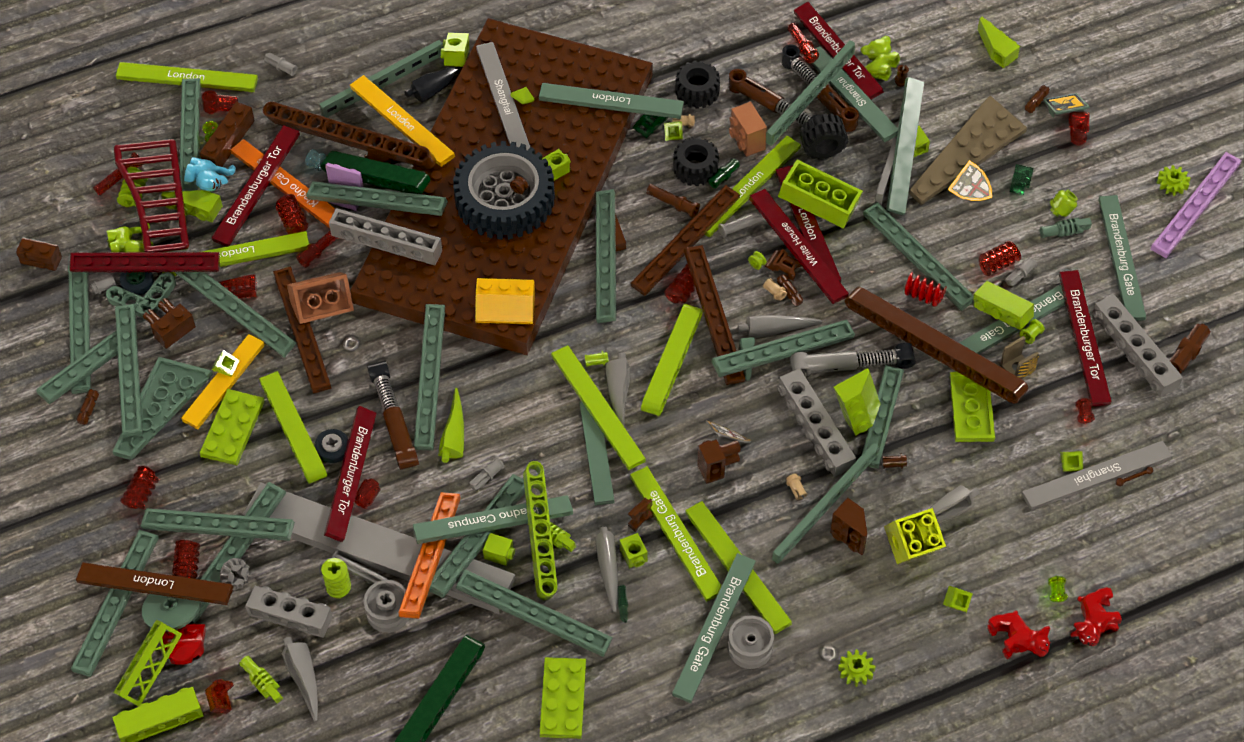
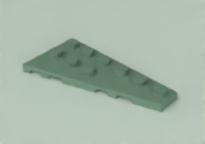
(163, 395)

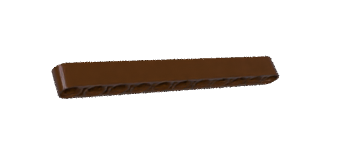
(294, 119)
(937, 345)

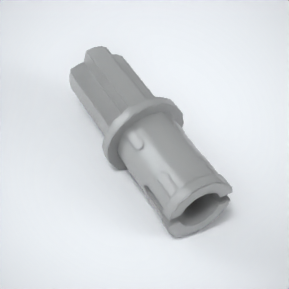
(280, 64)
(1021, 272)
(486, 474)

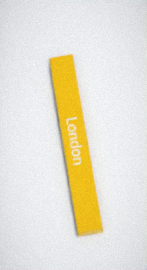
(401, 119)

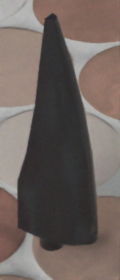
(432, 83)

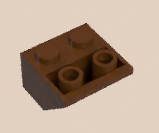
(850, 526)

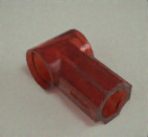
(214, 102)

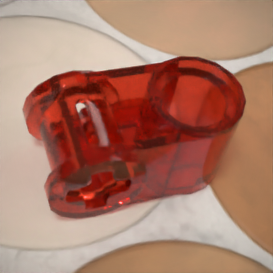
(1079, 126)

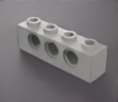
(295, 619)

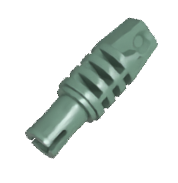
(1066, 227)

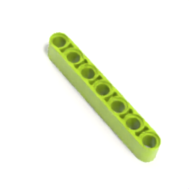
(671, 360)
(293, 427)
(536, 539)

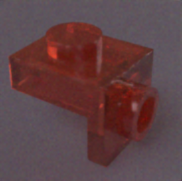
(218, 696)

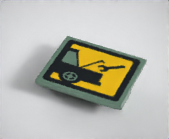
(1065, 104)

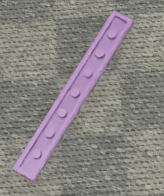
(1195, 205)

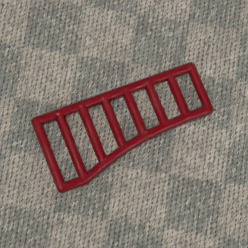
(142, 205)

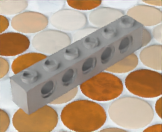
(385, 236)
(1146, 349)
(797, 382)

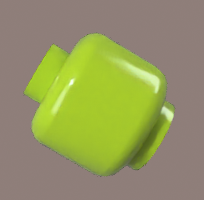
(1063, 203)

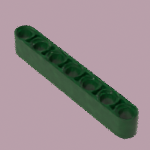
(381, 173)
(442, 691)

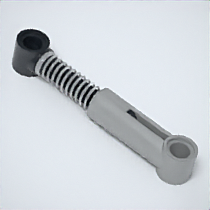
(902, 356)

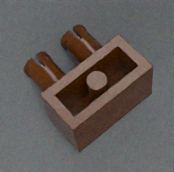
(172, 325)
(714, 458)

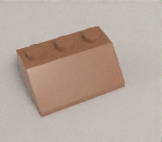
(320, 297)

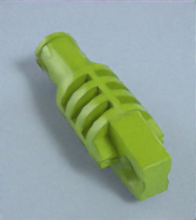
(559, 537)
(261, 679)

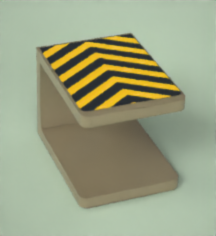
(1013, 354)

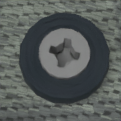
(325, 448)

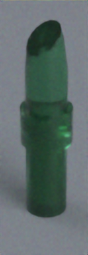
(623, 603)

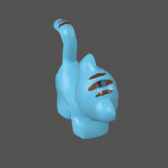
(205, 174)

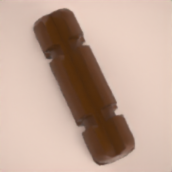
(1037, 99)
(790, 289)
(87, 407)

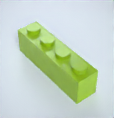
(158, 716)

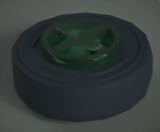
(143, 284)

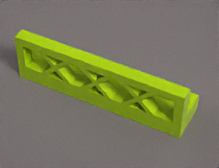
(141, 658)

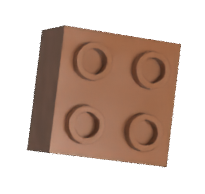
(748, 129)

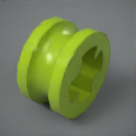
(757, 260)

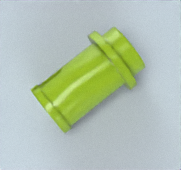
(596, 359)

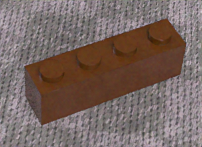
(228, 134)

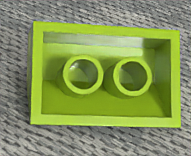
(858, 401)

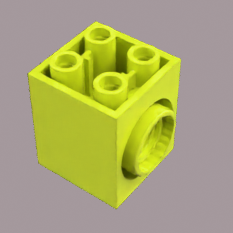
(914, 536)

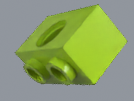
(455, 49)

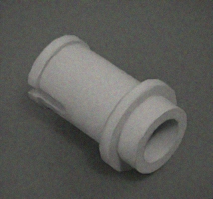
(102, 285)

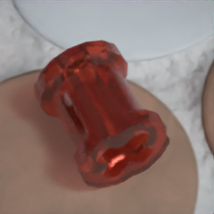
(1085, 410)

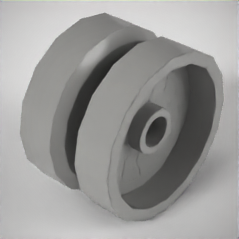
(382, 606)
(750, 642)

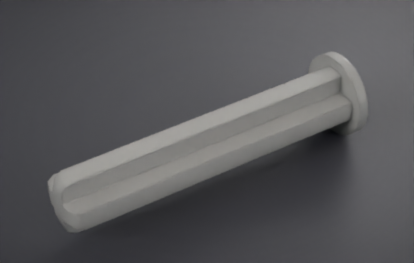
(740, 223)
(359, 570)

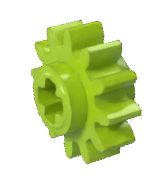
(1173, 180)
(864, 669)

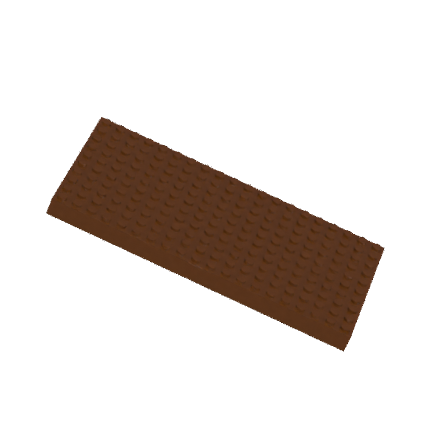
(471, 120)

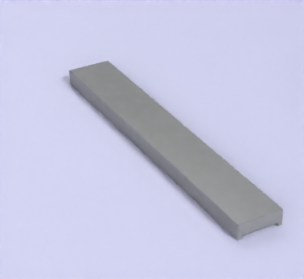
(373, 544)

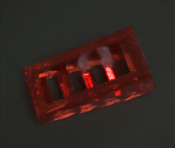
(248, 280)

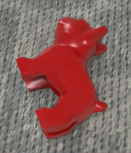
(1095, 617)
(1020, 635)

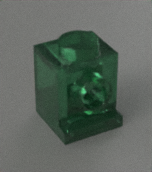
(1021, 179)

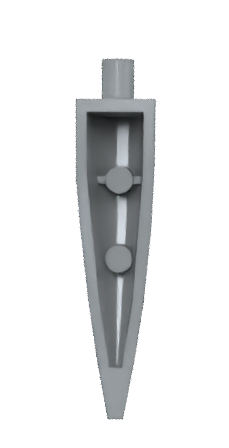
(771, 325)
(618, 383)
(954, 503)
(608, 564)
(300, 667)

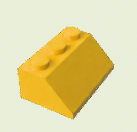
(505, 301)

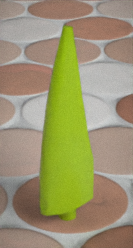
(452, 439)

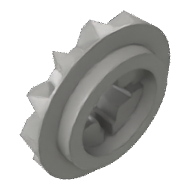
(227, 576)

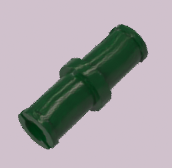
(724, 173)

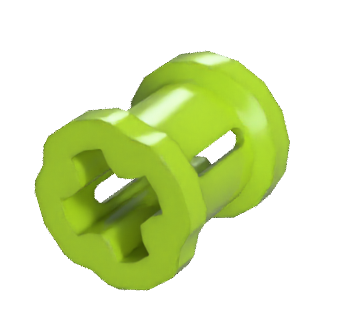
(1032, 331)

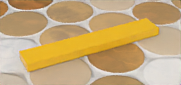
(217, 388)

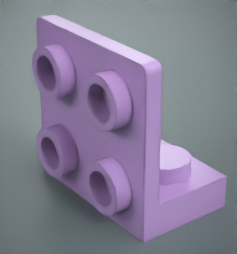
(343, 176)

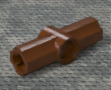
(1190, 347)

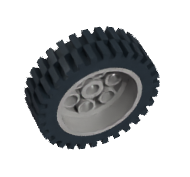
(487, 177)

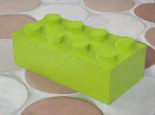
(820, 193)

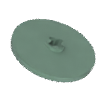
(159, 608)

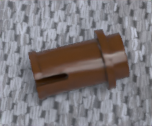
(901, 75)
(894, 461)

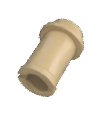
(686, 120)
(778, 292)
(796, 486)

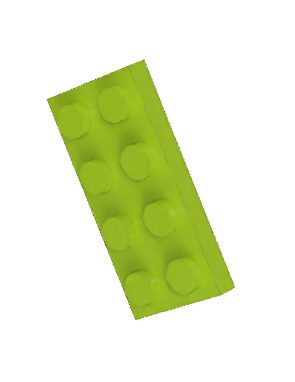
(971, 410)
(232, 427)
(563, 698)

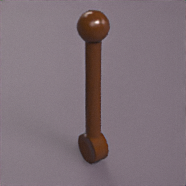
(1119, 482)

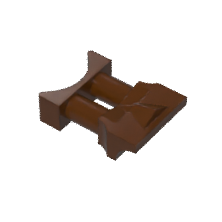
(777, 261)
(640, 514)

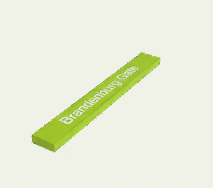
(677, 534)

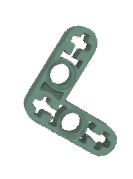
(143, 302)

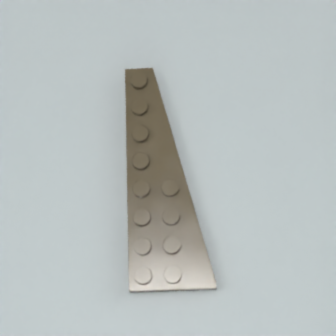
(979, 139)

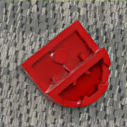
(189, 645)

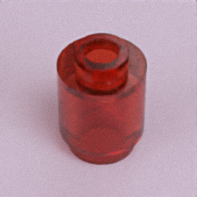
(367, 493)

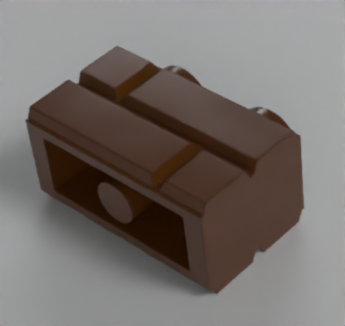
(39, 254)

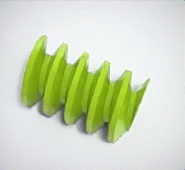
(125, 197)
(336, 577)

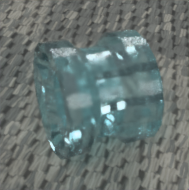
(315, 159)

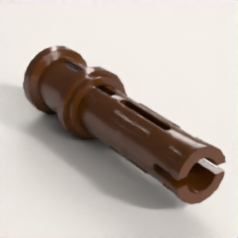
(680, 203)

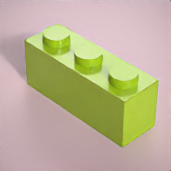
(1003, 305)

